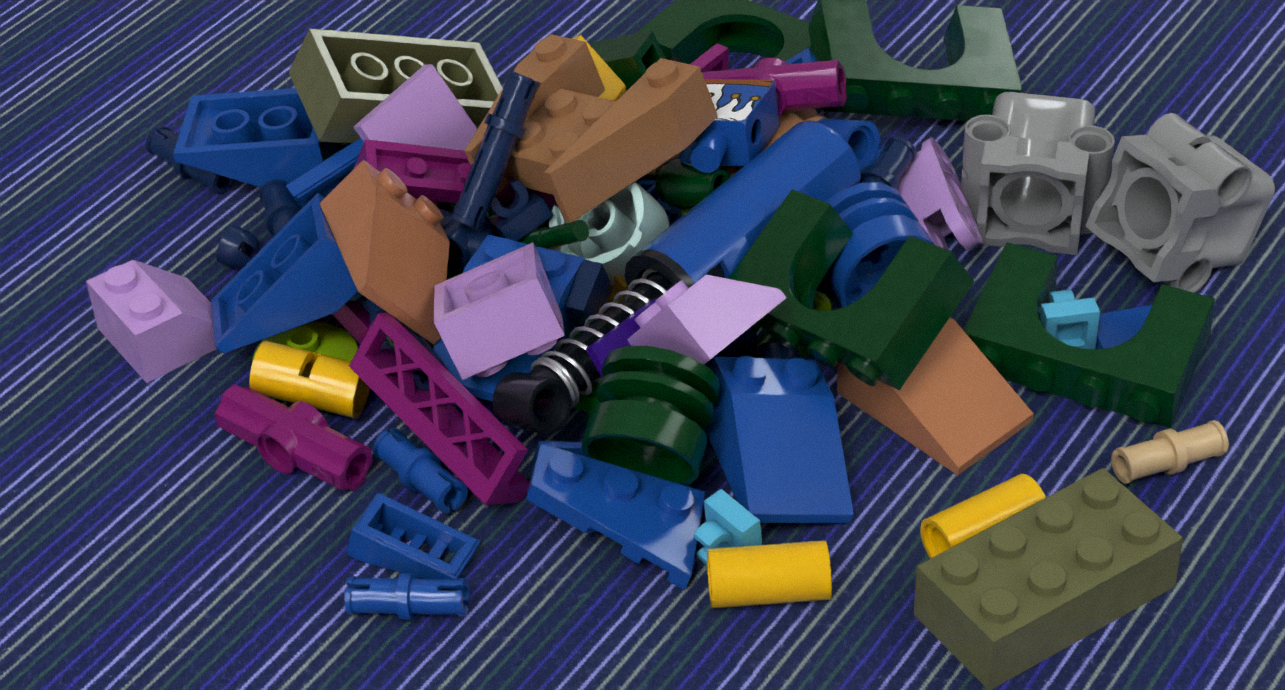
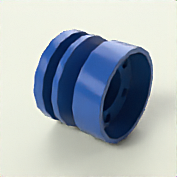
(880, 228)

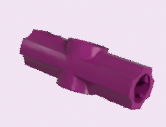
(797, 85)
(294, 437)

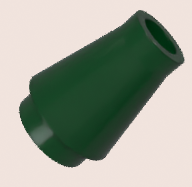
(684, 185)

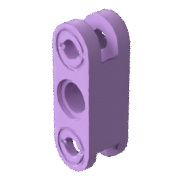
(937, 197)

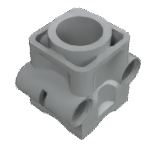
(1035, 170)
(1181, 203)

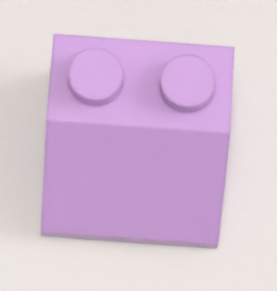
(497, 313)
(152, 317)
(704, 317)

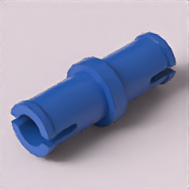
(420, 470)
(407, 596)

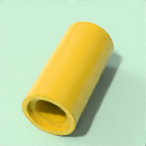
(308, 377)
(978, 513)
(769, 574)

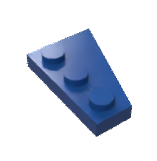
(632, 508)

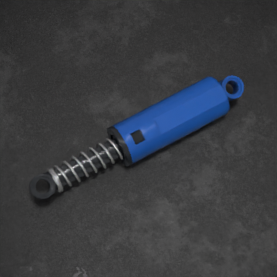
(705, 241)

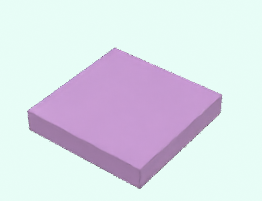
(420, 114)

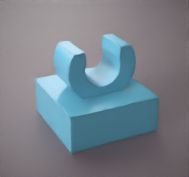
(1071, 319)
(726, 525)

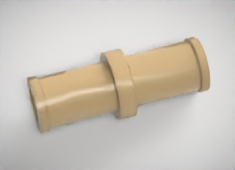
(1169, 451)

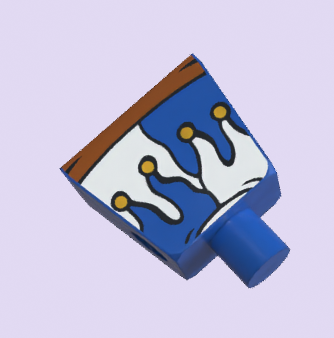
(743, 126)

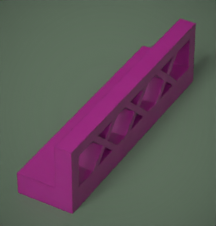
(431, 170)
(435, 420)

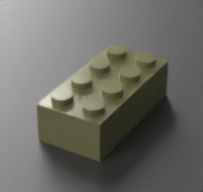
(351, 73)
(1046, 577)

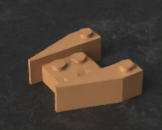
(596, 146)

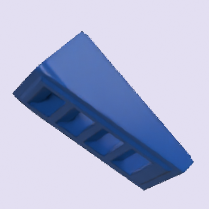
(384, 515)

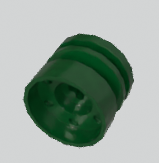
(652, 413)

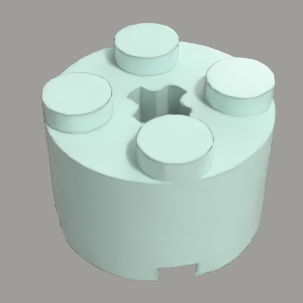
(617, 229)

